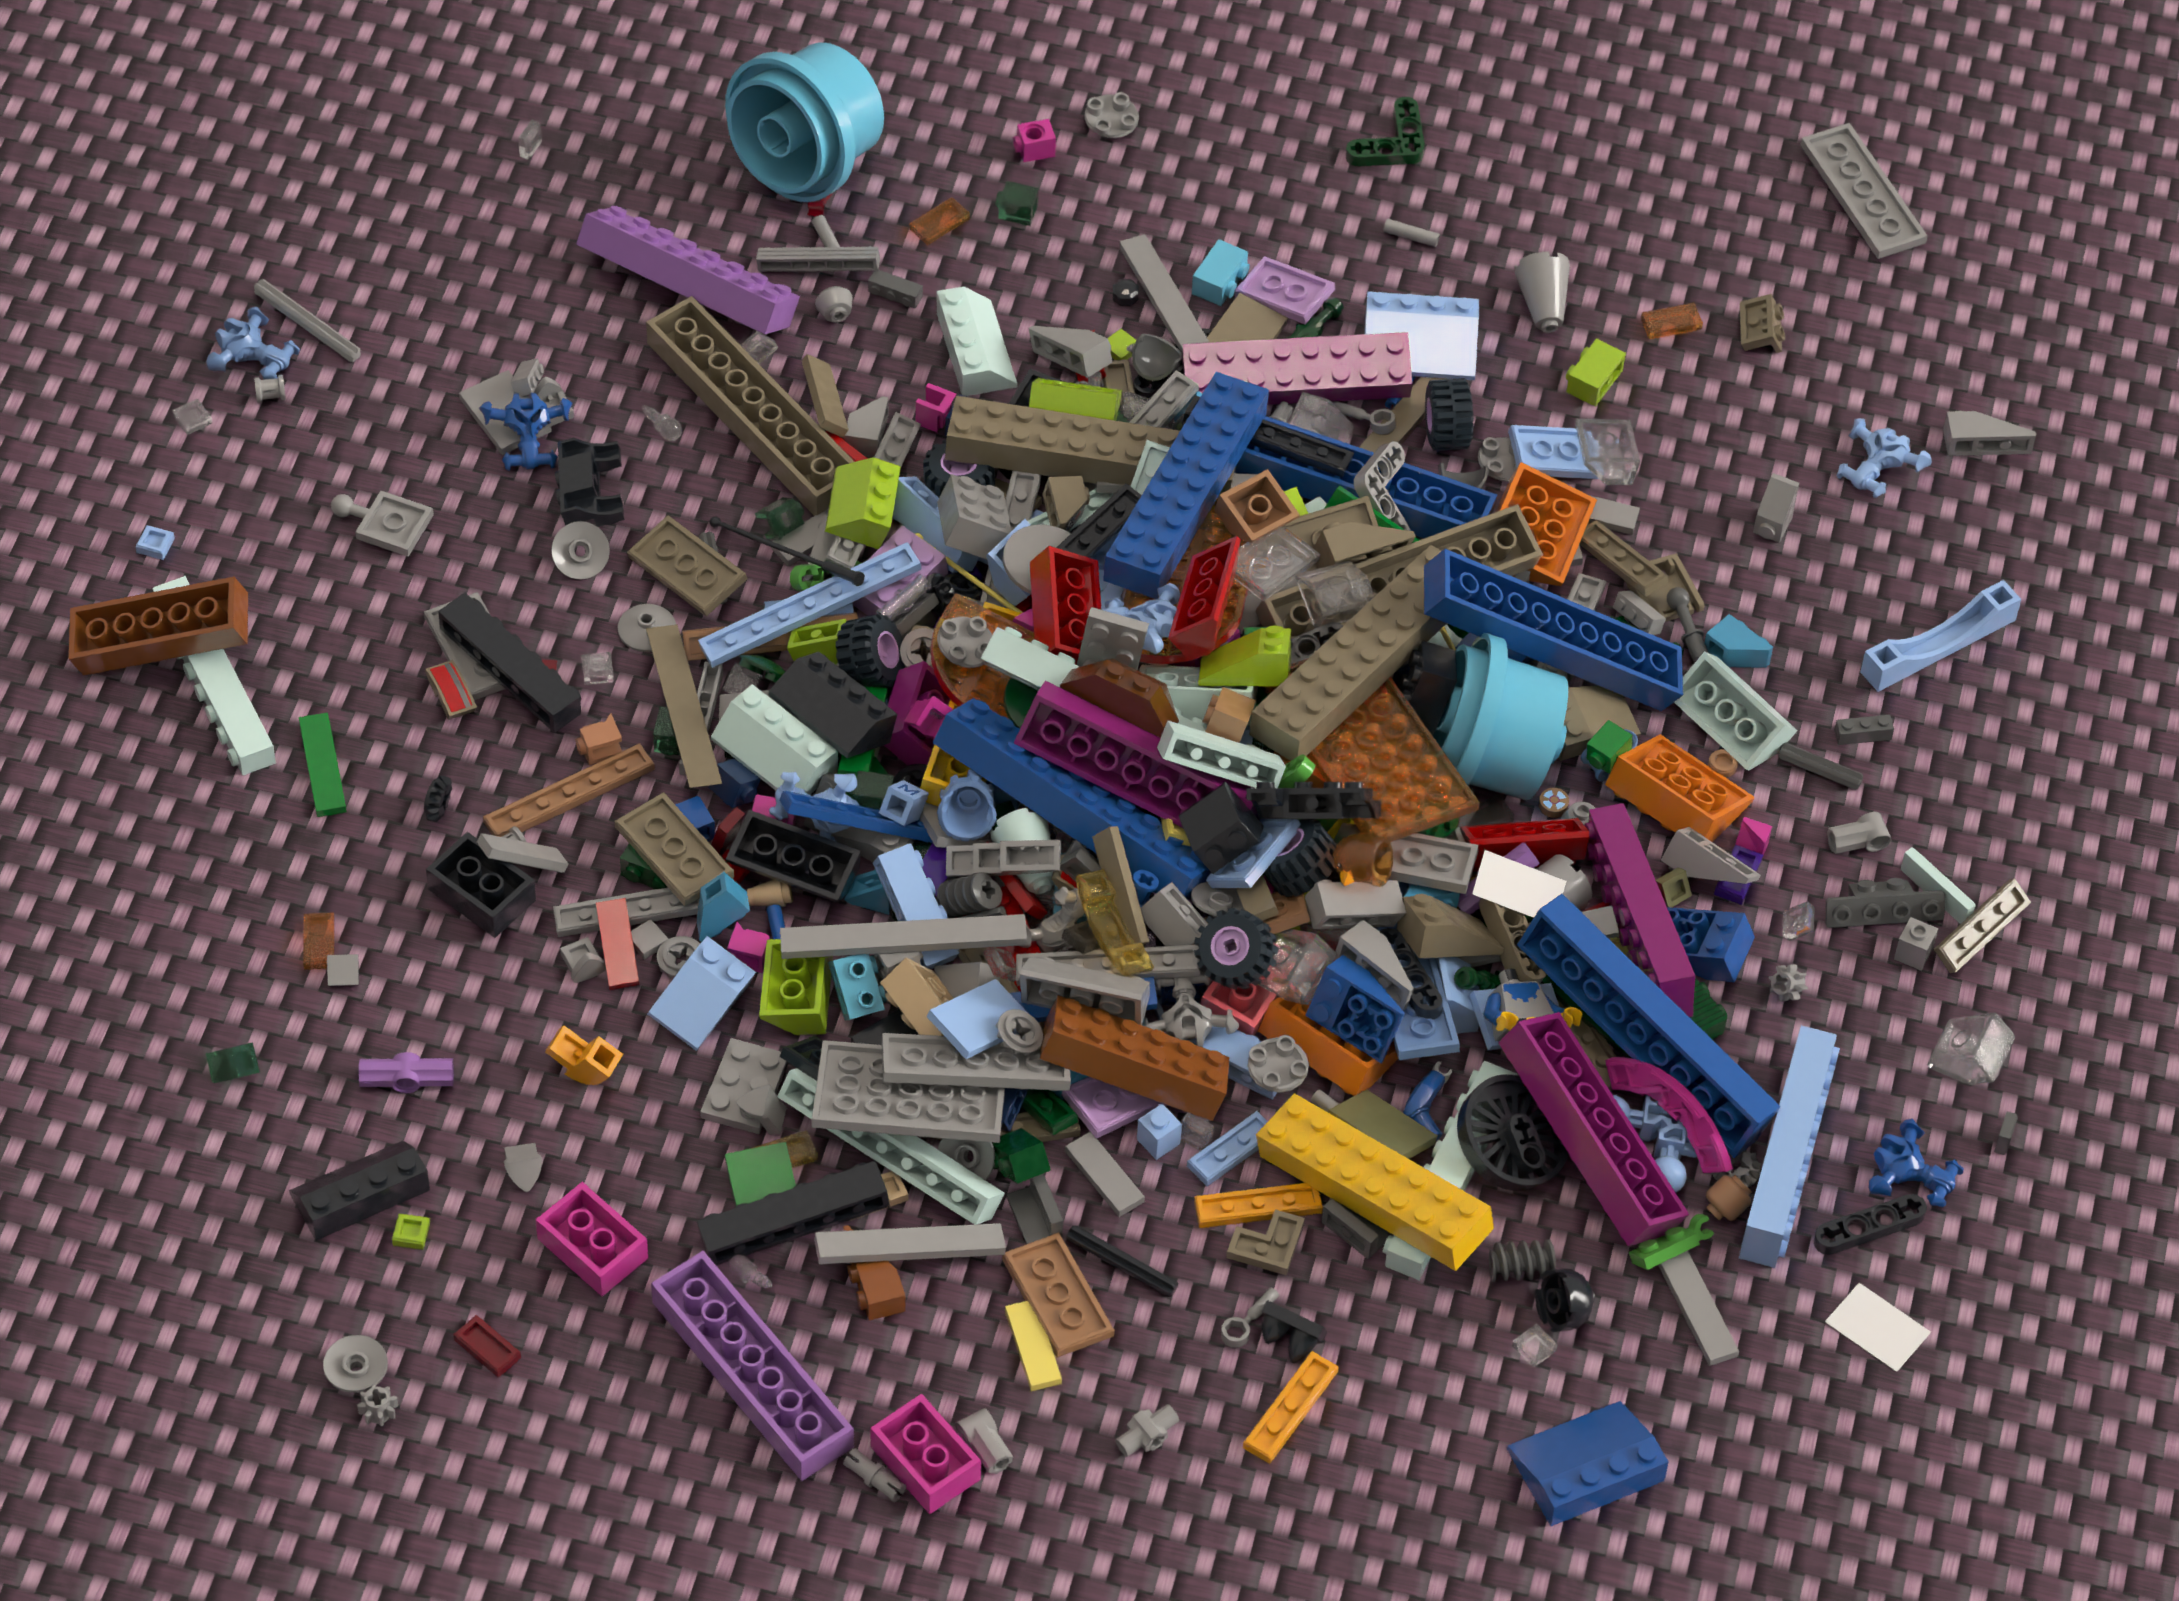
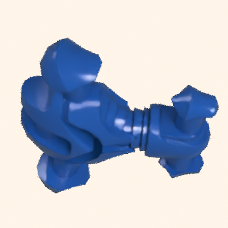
(527, 418)
(1902, 1162)

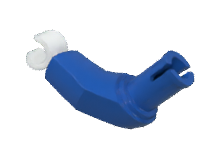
(1422, 1096)

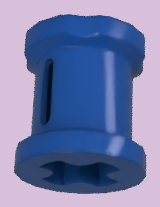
(1145, 884)

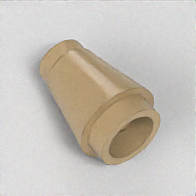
(769, 894)

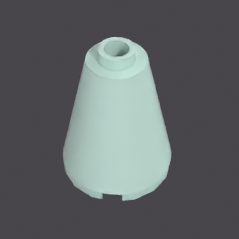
(1025, 826)

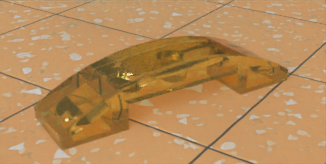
(1108, 926)

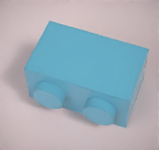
(1220, 272)

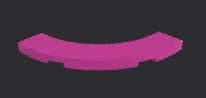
(1679, 1103)

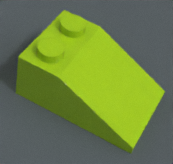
(1252, 660)

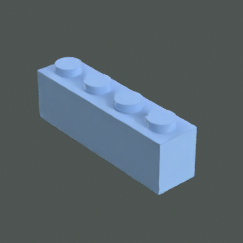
(918, 512)
(912, 895)
(1237, 1047)

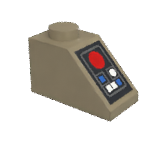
(1065, 500)

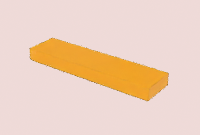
(1256, 1204)
(1290, 1407)

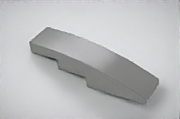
(1004, 858)

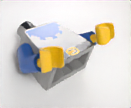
(1521, 1001)

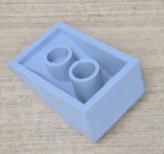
(701, 993)

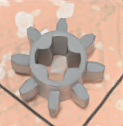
(1788, 982)
(377, 1405)

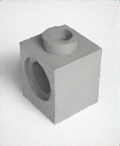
(1916, 943)

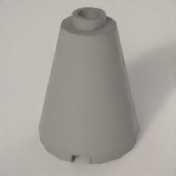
(1544, 287)

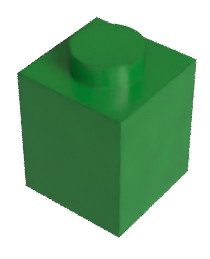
(1607, 746)

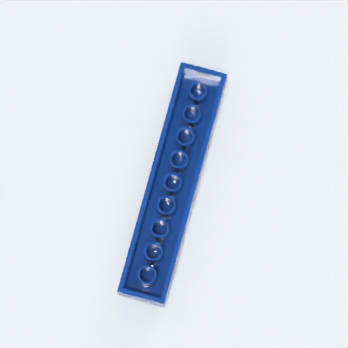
(1185, 485)
(1424, 498)
(1553, 630)
(1066, 800)
(1645, 1020)

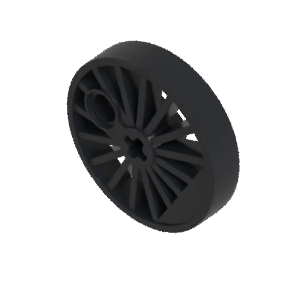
(1512, 1131)

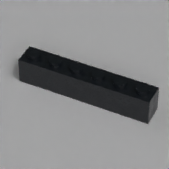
(510, 662)
(793, 1213)

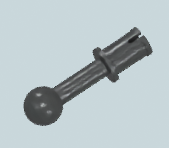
(1678, 600)

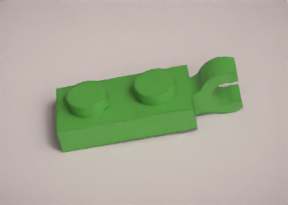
(1674, 1242)

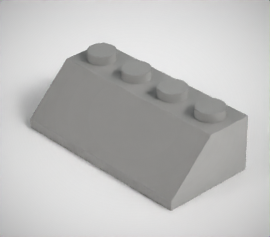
(1118, 995)

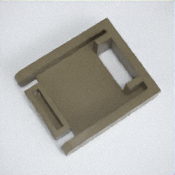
(1677, 578)

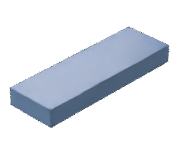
(1227, 1150)

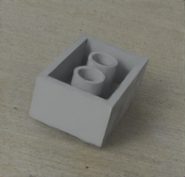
(972, 516)

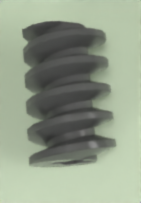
(969, 895)
(1521, 1259)

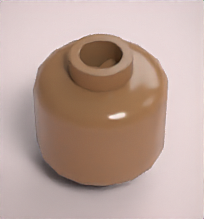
(1728, 1198)

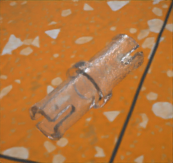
(905, 598)

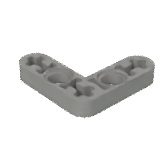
(1372, 483)

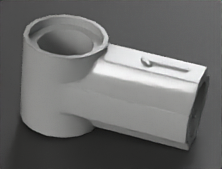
(1866, 832)
(981, 1434)

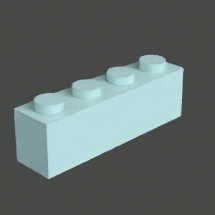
(1219, 756)

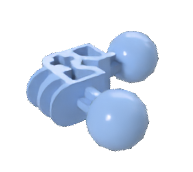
(1671, 1139)

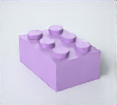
(931, 562)

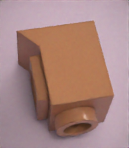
(599, 741)

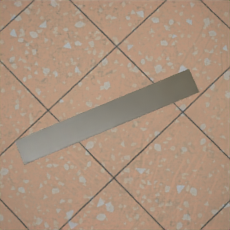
(683, 706)

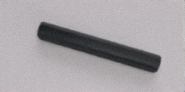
(1122, 1261)

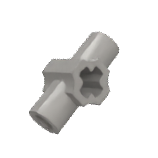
(1147, 1430)

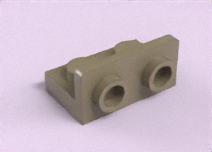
(1761, 323)

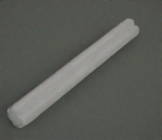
(307, 320)

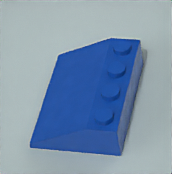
(1589, 1462)

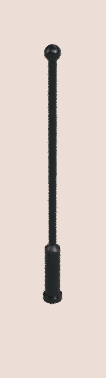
(855, 577)

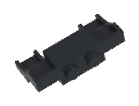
(580, 482)
(1314, 803)

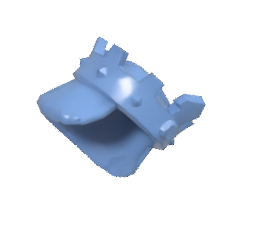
(967, 807)

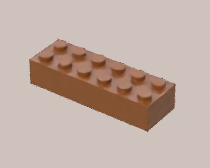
(158, 626)
(1135, 1057)

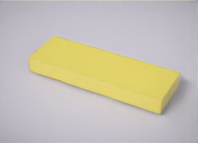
(1033, 1347)

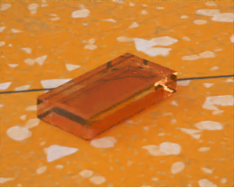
(939, 221)
(1671, 320)
(318, 939)

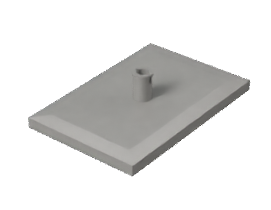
(855, 1098)

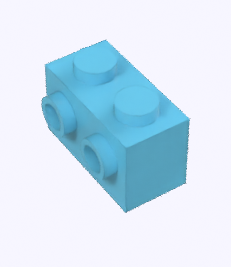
(857, 985)

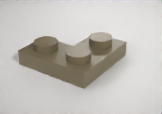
(1271, 1250)

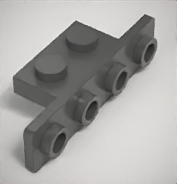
(1883, 904)

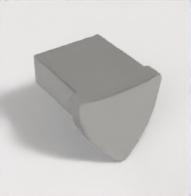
(551, 393)
(582, 960)
(765, 1106)
(523, 1165)

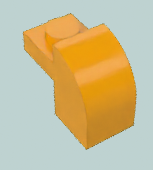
(584, 1061)

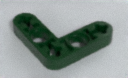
(1398, 145)

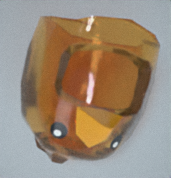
(1364, 859)

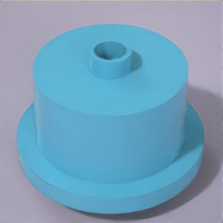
(803, 118)
(1502, 719)

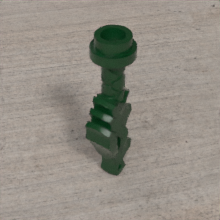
(1314, 327)
(1468, 978)

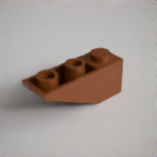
(878, 1287)

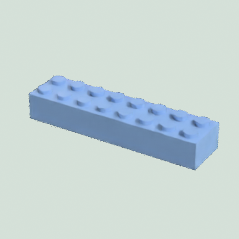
(1790, 1147)

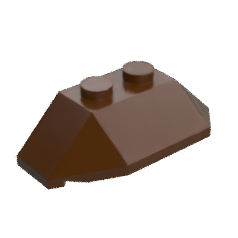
(1123, 693)

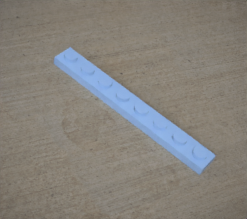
(808, 605)

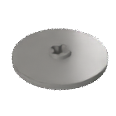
(1024, 547)

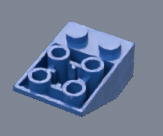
(1713, 941)
(1356, 1008)

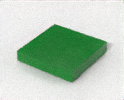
(759, 1172)

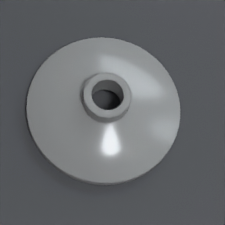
(595, 547)
(633, 629)
(1215, 899)
(983, 1154)
(355, 1352)

